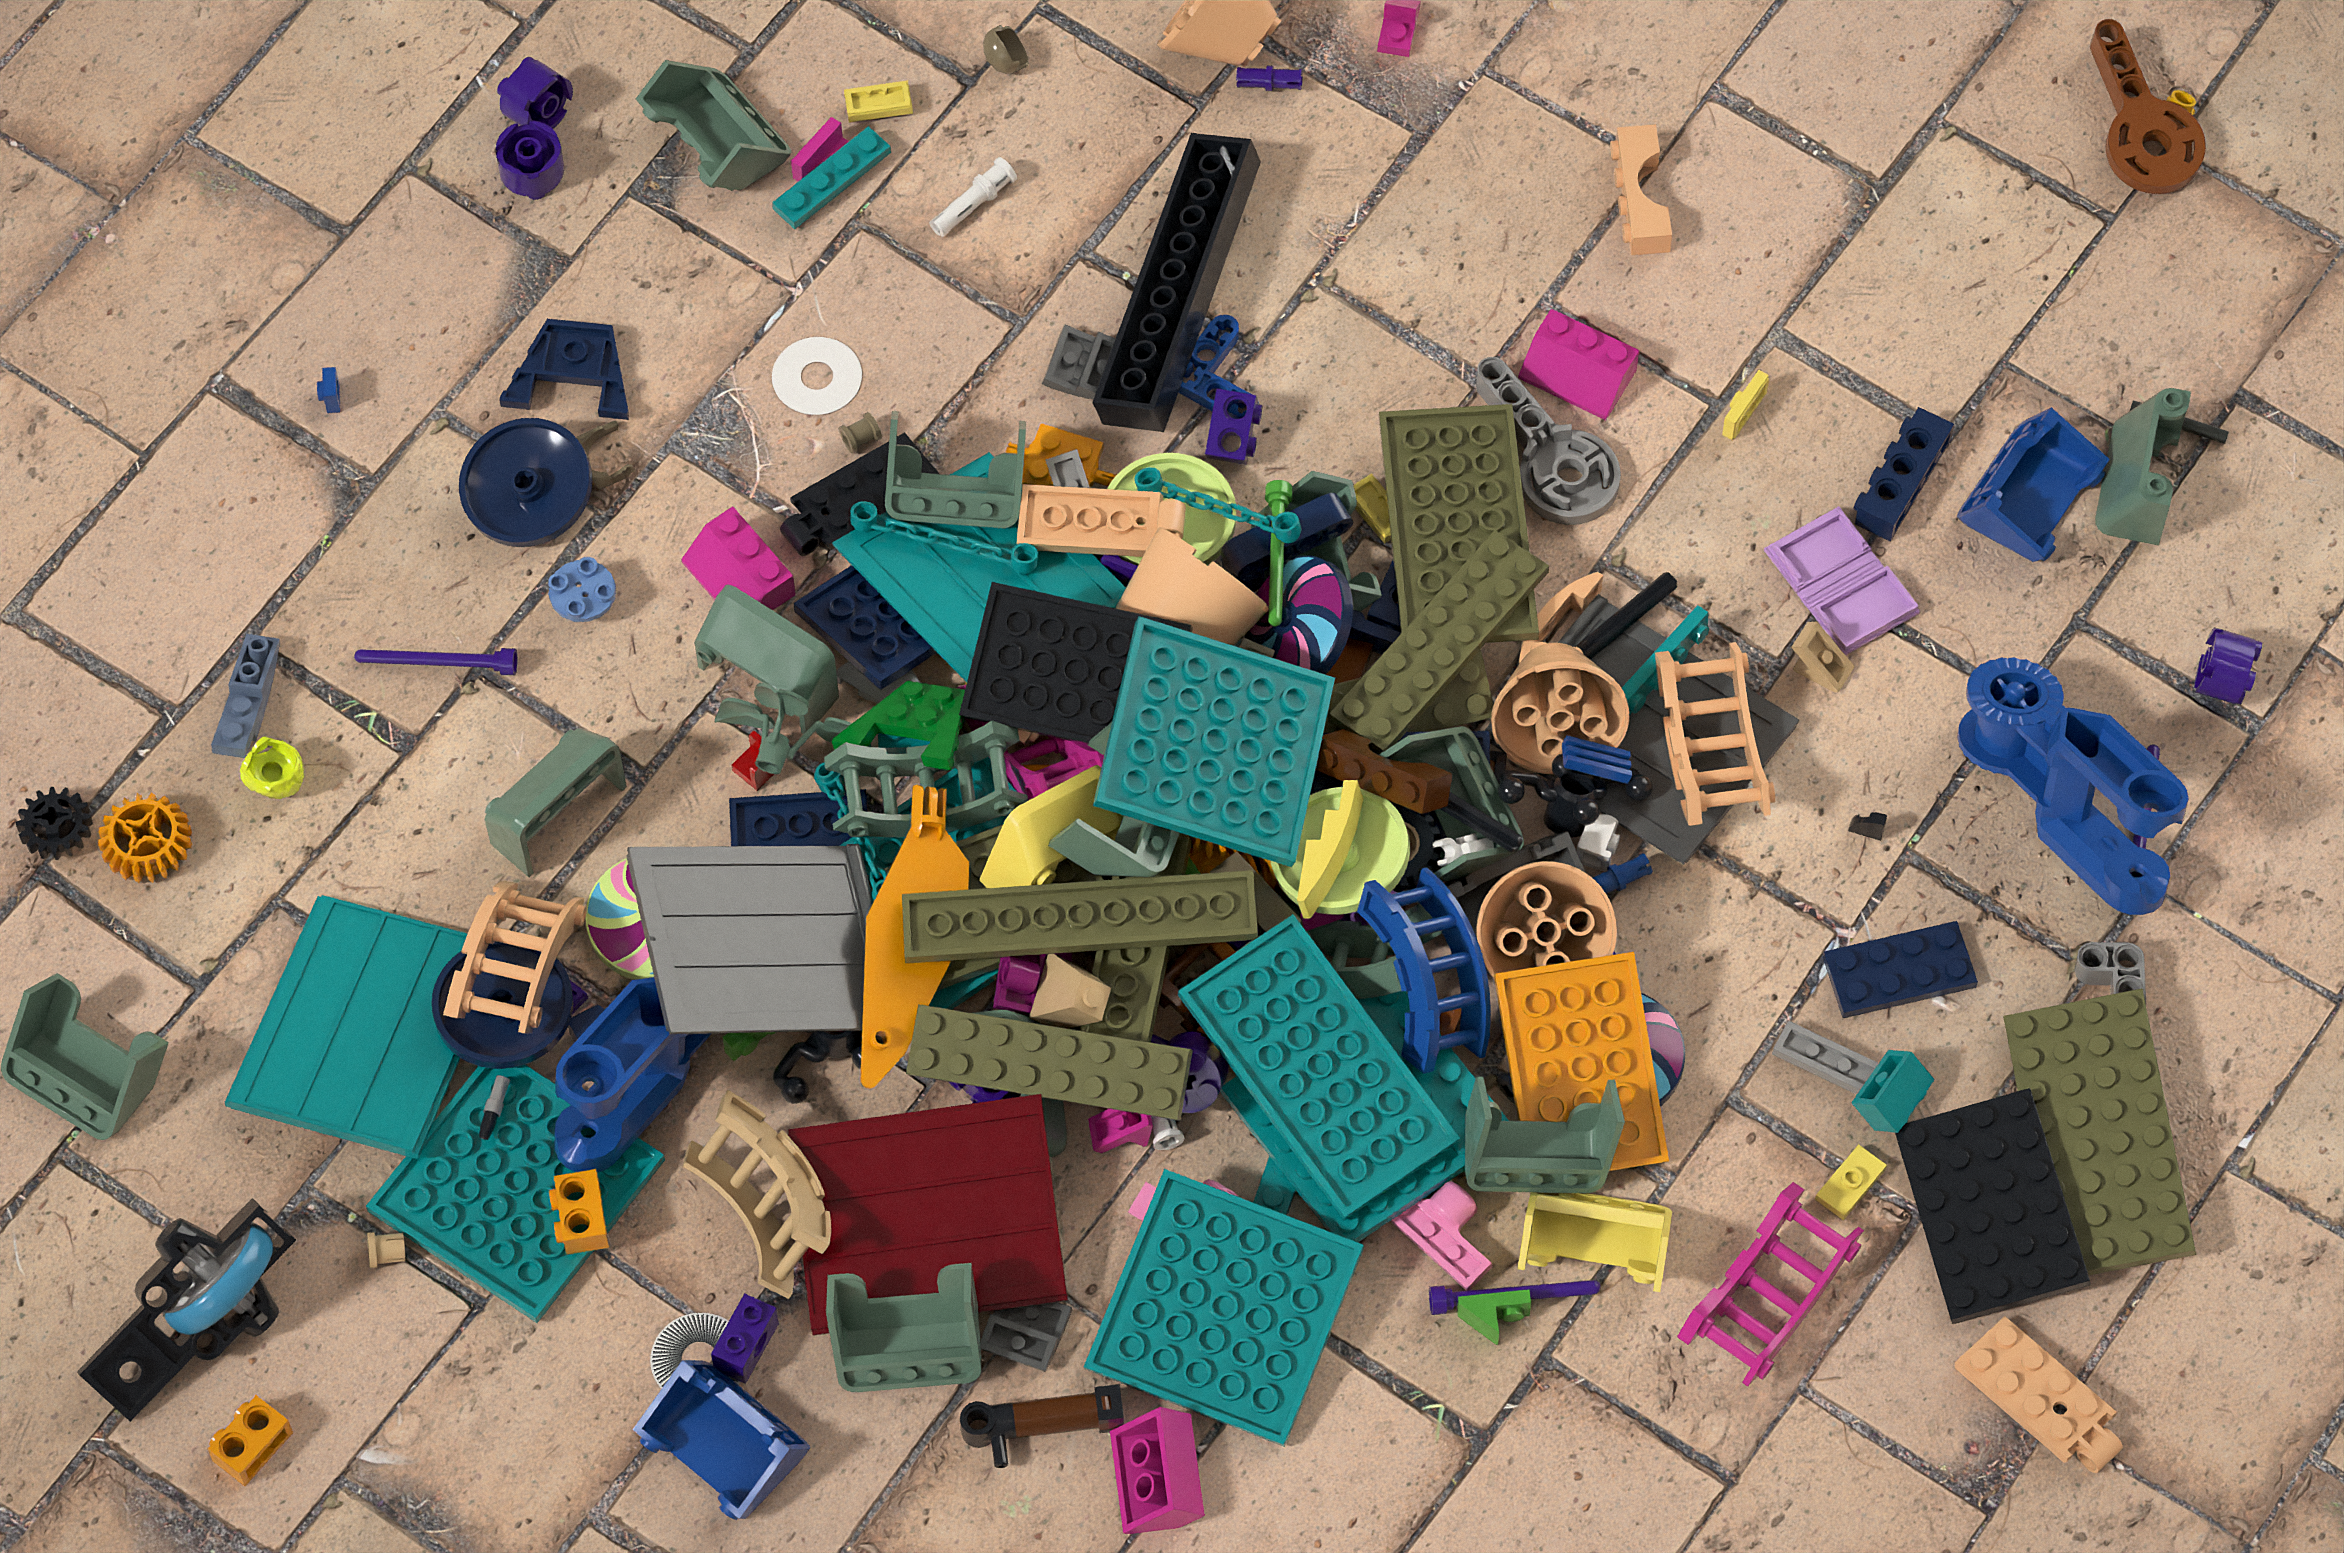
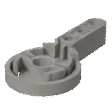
(1549, 452)

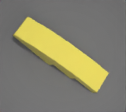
(1326, 856)

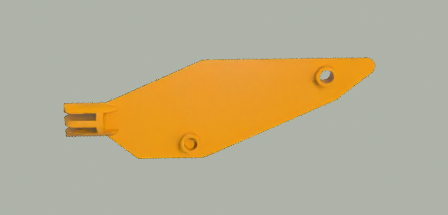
(894, 988)

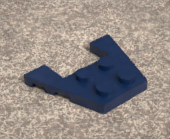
(572, 355)

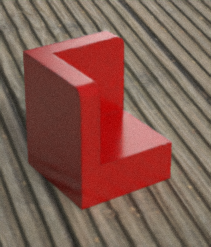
(746, 767)

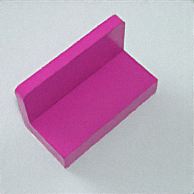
(818, 149)

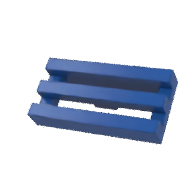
(1596, 759)

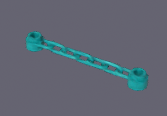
(1285, 525)
(1023, 555)
(829, 783)

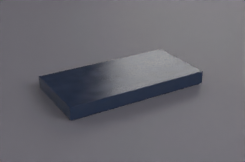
(787, 820)

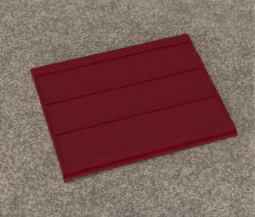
(937, 1194)

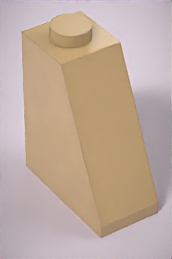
(1068, 995)

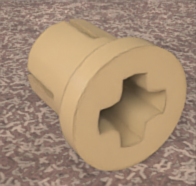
(385, 1248)

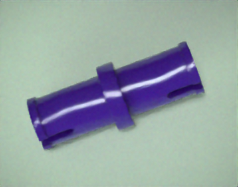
(1269, 78)

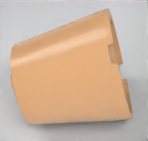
(1185, 590)

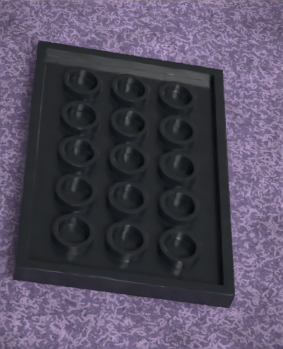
(1049, 663)
(1991, 1206)

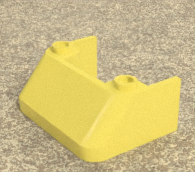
(1022, 847)
(1597, 1231)

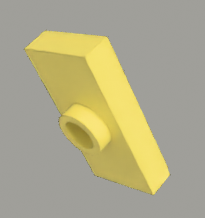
(878, 101)
(1744, 404)
(1373, 506)
(1850, 1182)

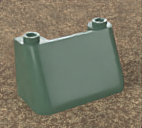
(2131, 498)

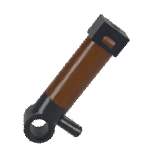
(1041, 1417)

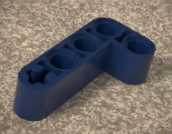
(1249, 553)

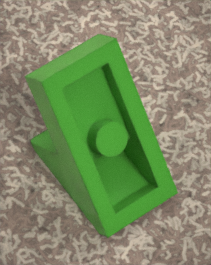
(1484, 1309)

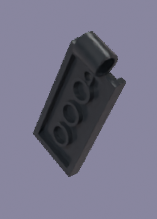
(836, 495)

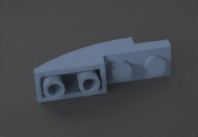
(247, 696)

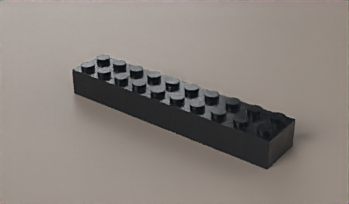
(1176, 282)

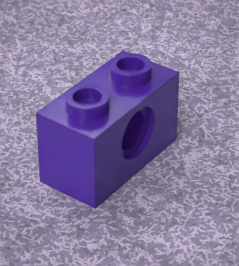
(745, 1338)

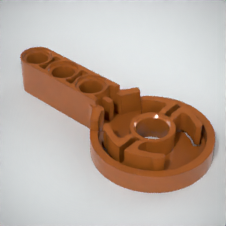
(2145, 121)

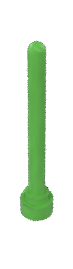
(1278, 496)

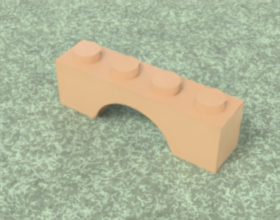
(1646, 223)

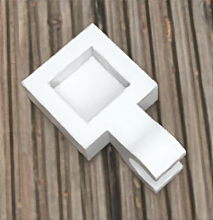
(1463, 846)

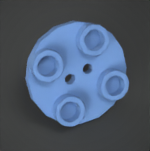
(594, 582)

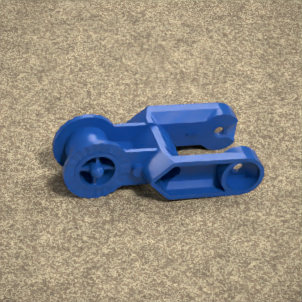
(2059, 761)
(633, 1073)

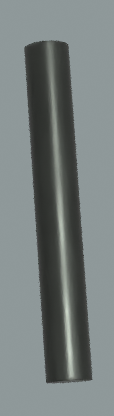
(2199, 428)

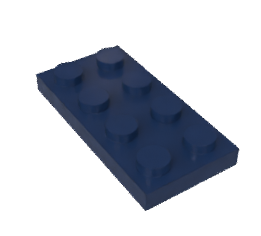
(1899, 969)

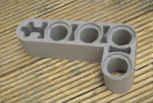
(2109, 969)

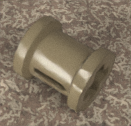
(860, 432)

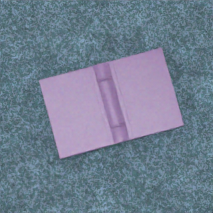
(1842, 581)

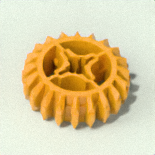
(141, 826)

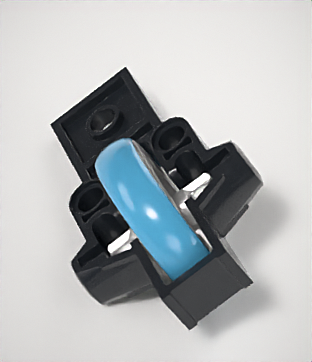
(192, 1303)

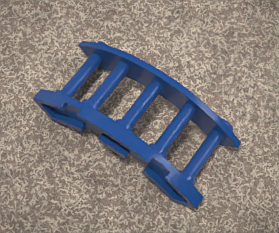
(1416, 972)

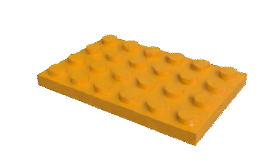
(1573, 1032)

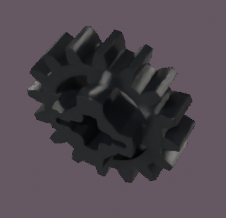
(68, 825)

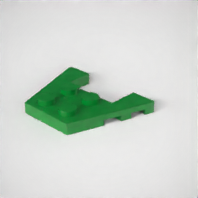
(916, 713)

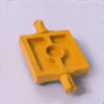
(1054, 442)

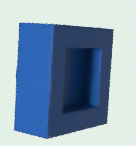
(329, 390)

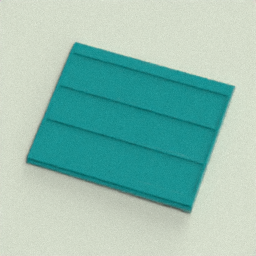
(948, 590)
(354, 1031)

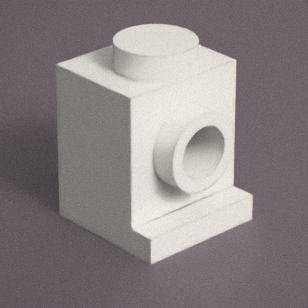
(1599, 843)

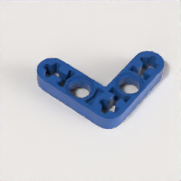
(1204, 375)

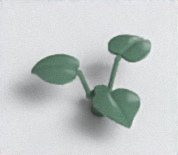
(776, 747)

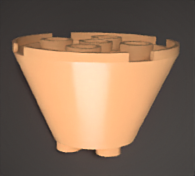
(1220, 29)
(1554, 696)
(1569, 901)

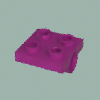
(1019, 981)

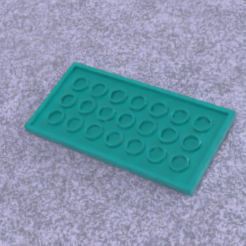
(1318, 1067)

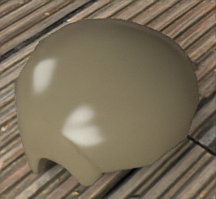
(1004, 50)

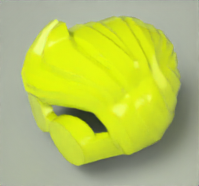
(273, 772)

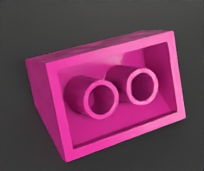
(1579, 364)
(735, 555)
(1157, 1472)

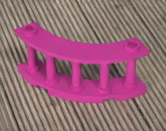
(1077, 759)
(1742, 1273)

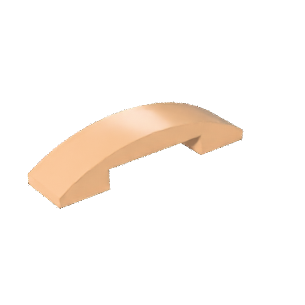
(1575, 596)

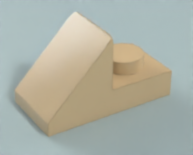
(1821, 658)

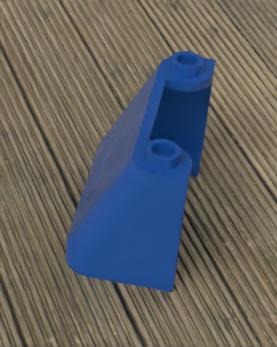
(2033, 485)
(721, 1436)

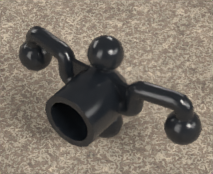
(1570, 796)
(815, 1049)

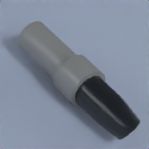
(493, 1107)

